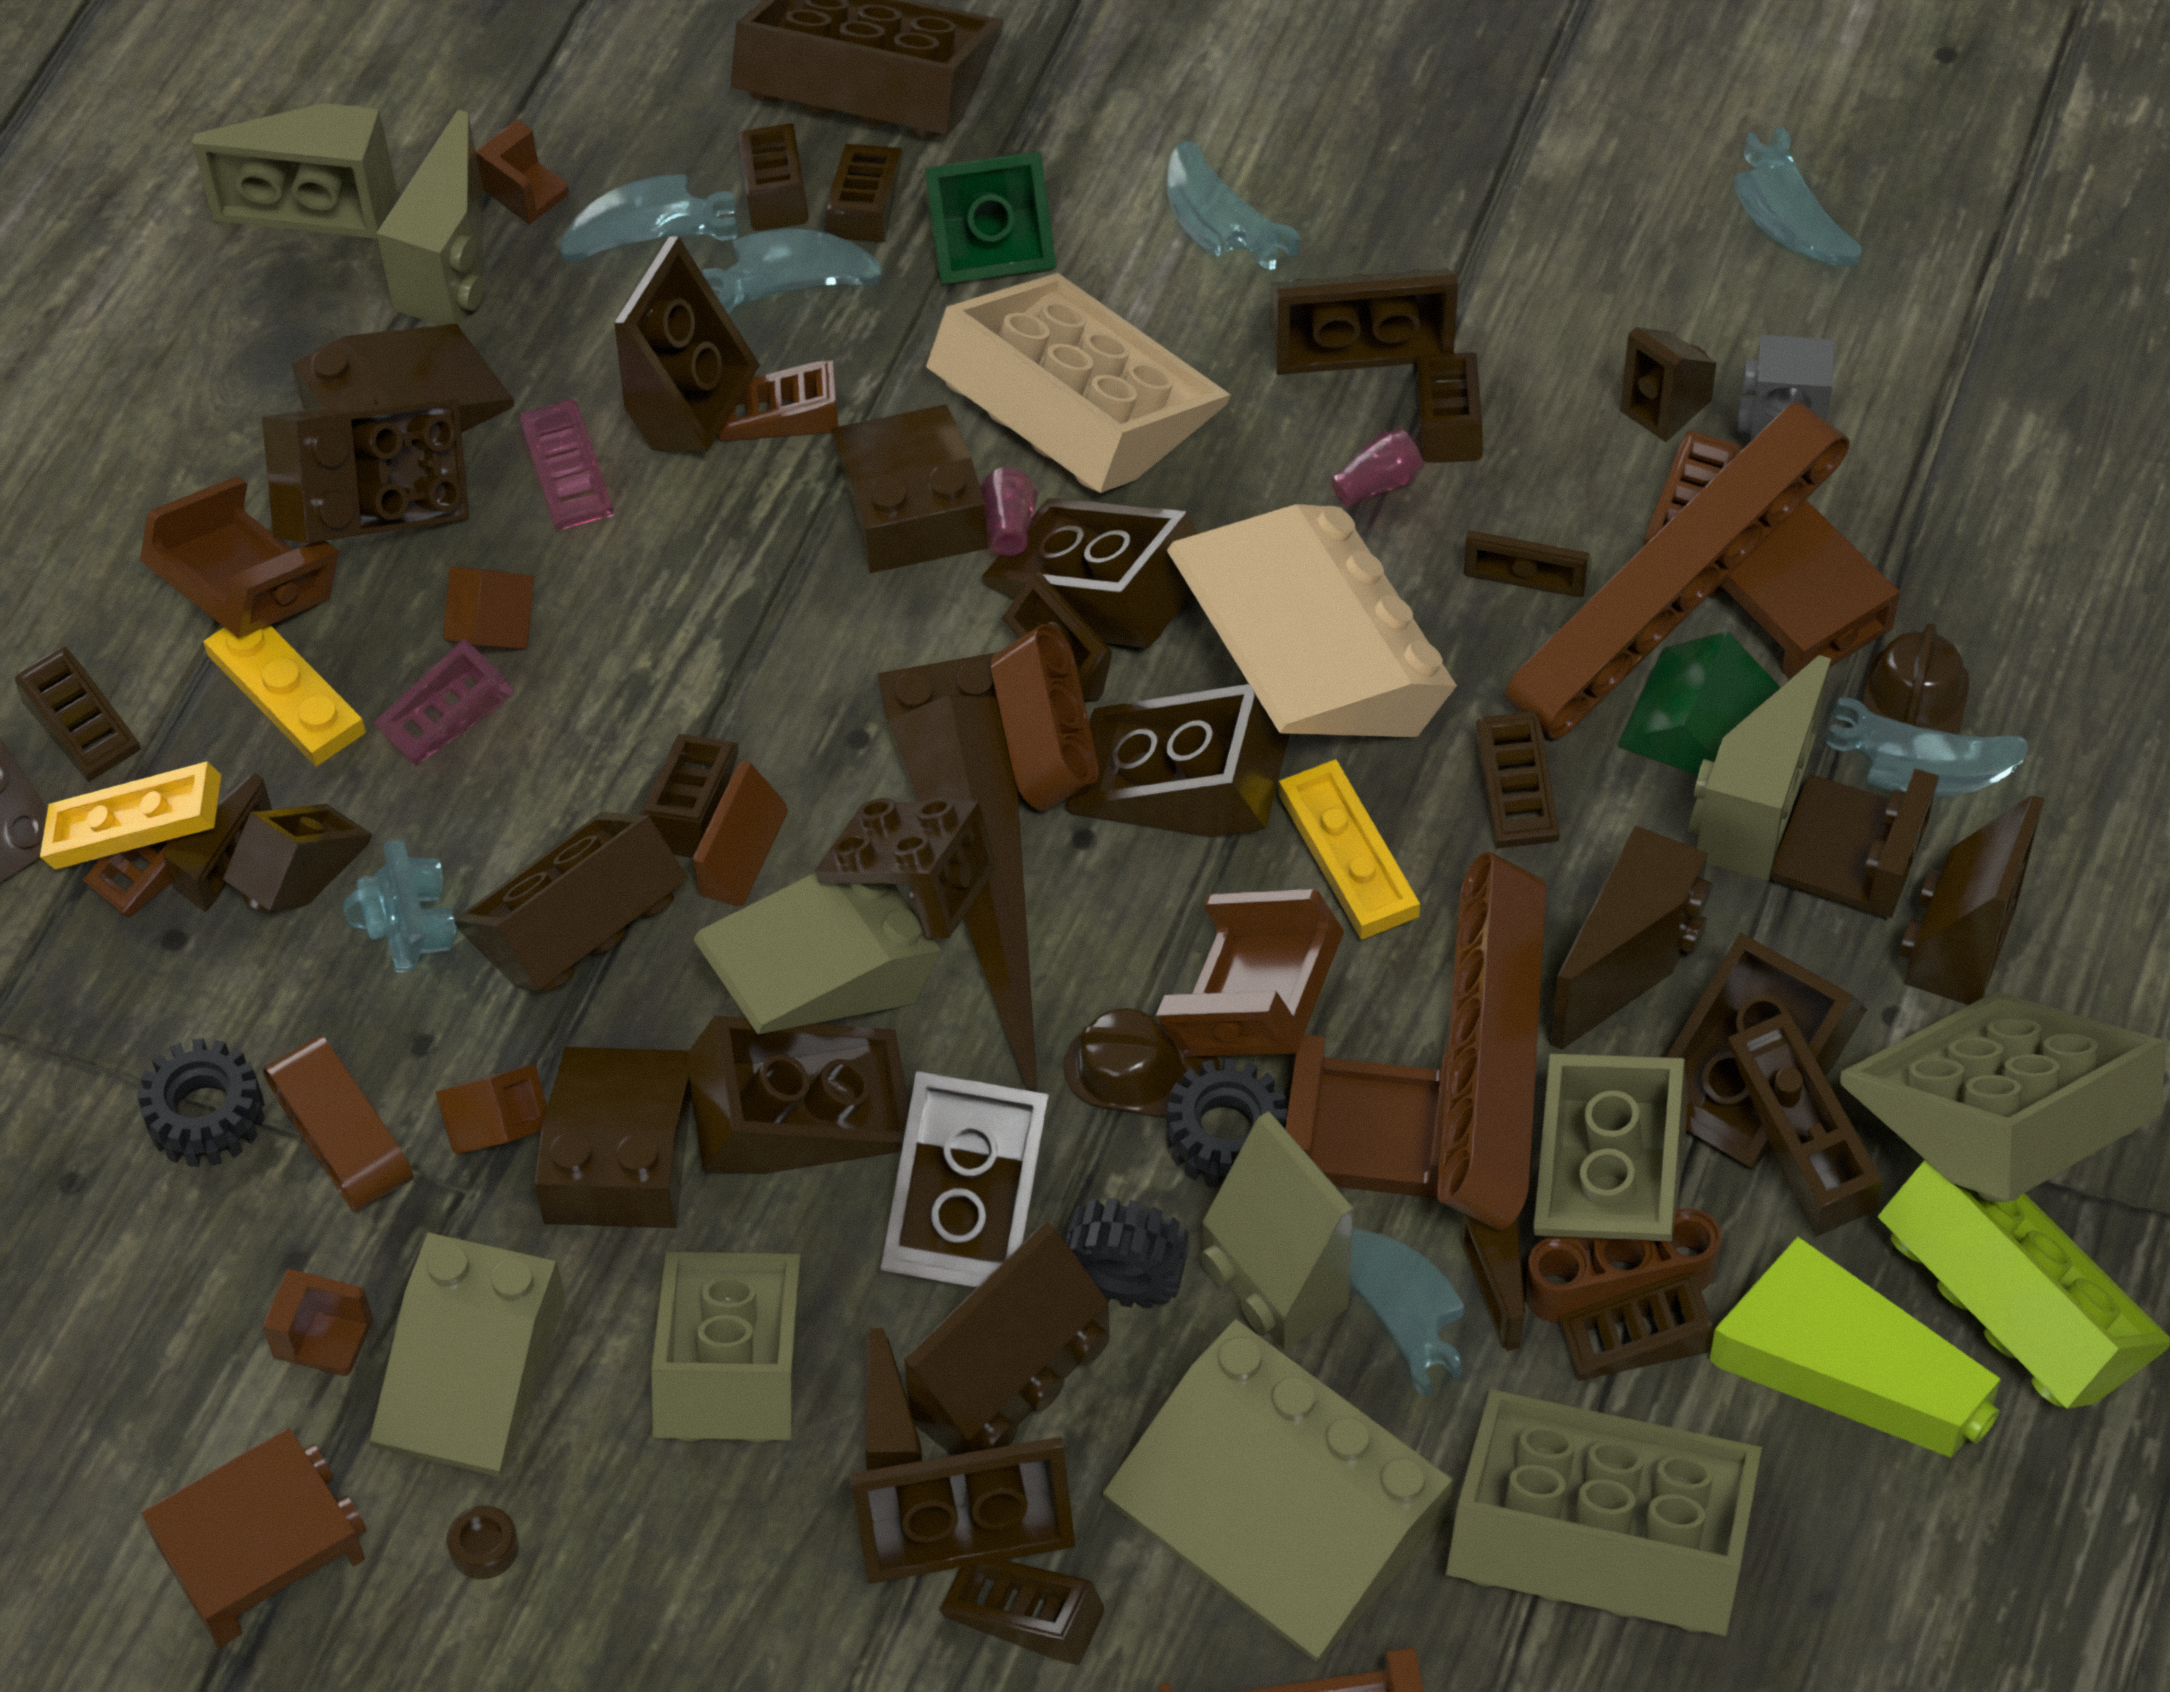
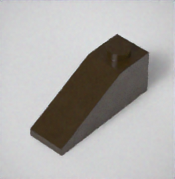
(1806, 1125)

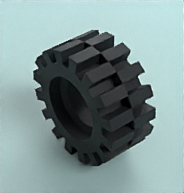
(1212, 1091)
(210, 1132)
(1129, 1251)

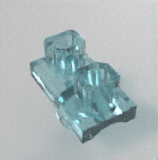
(391, 907)

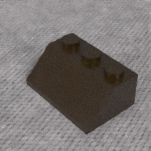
(1362, 320)
(574, 900)
(1007, 1347)
(963, 1510)

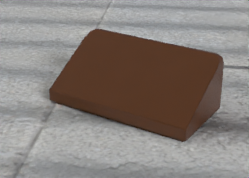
(738, 837)

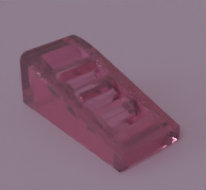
(558, 430)
(445, 676)

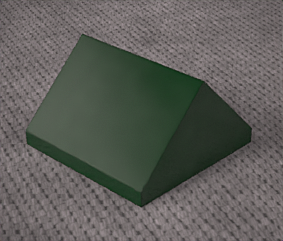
(989, 217)
(1695, 701)

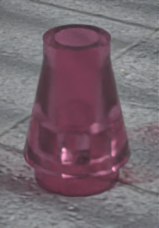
(1379, 467)
(1009, 509)

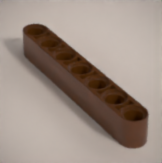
(1677, 569)
(1492, 1042)

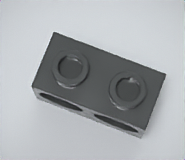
(1783, 374)

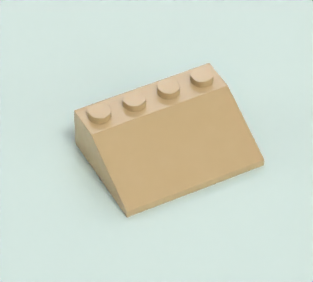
(1072, 379)
(1315, 624)

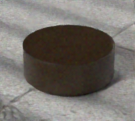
(482, 1542)

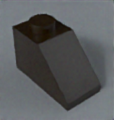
(1664, 381)
(293, 855)

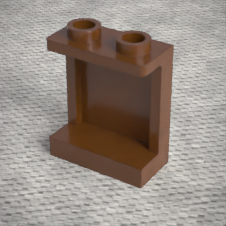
(232, 562)
(1813, 591)
(1257, 976)
(1368, 1120)
(253, 1530)

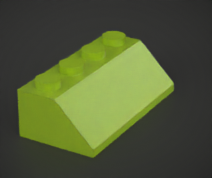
(2026, 1287)

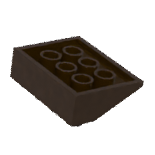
(866, 59)

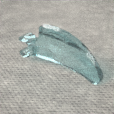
(1786, 207)
(646, 212)
(1217, 214)
(790, 261)
(1898, 748)
(1409, 1301)

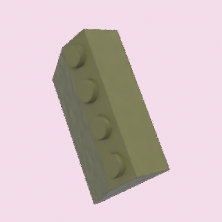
(2012, 1091)
(1280, 1491)
(1605, 1512)

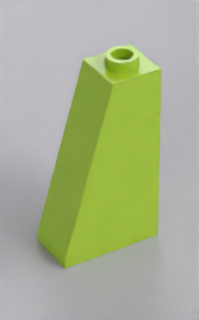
(1854, 1353)

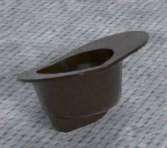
(1919, 682)
(1127, 1063)

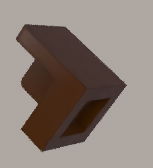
(515, 176)
(488, 607)
(493, 1109)
(318, 1322)

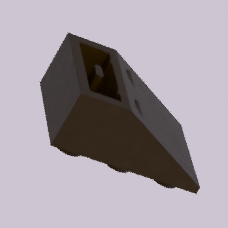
(364, 469)

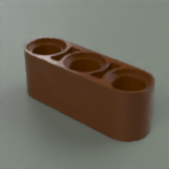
(1044, 717)
(338, 1123)
(1592, 1277)

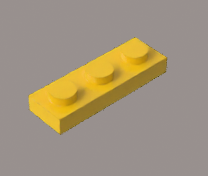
(287, 691)
(131, 815)
(1349, 849)

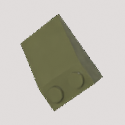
(300, 170)
(436, 233)
(1757, 776)
(820, 953)
(1611, 1147)
(1280, 1237)
(726, 1346)
(467, 1353)

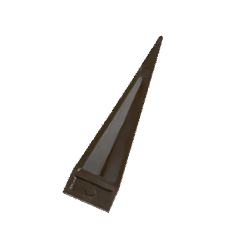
(956, 748)

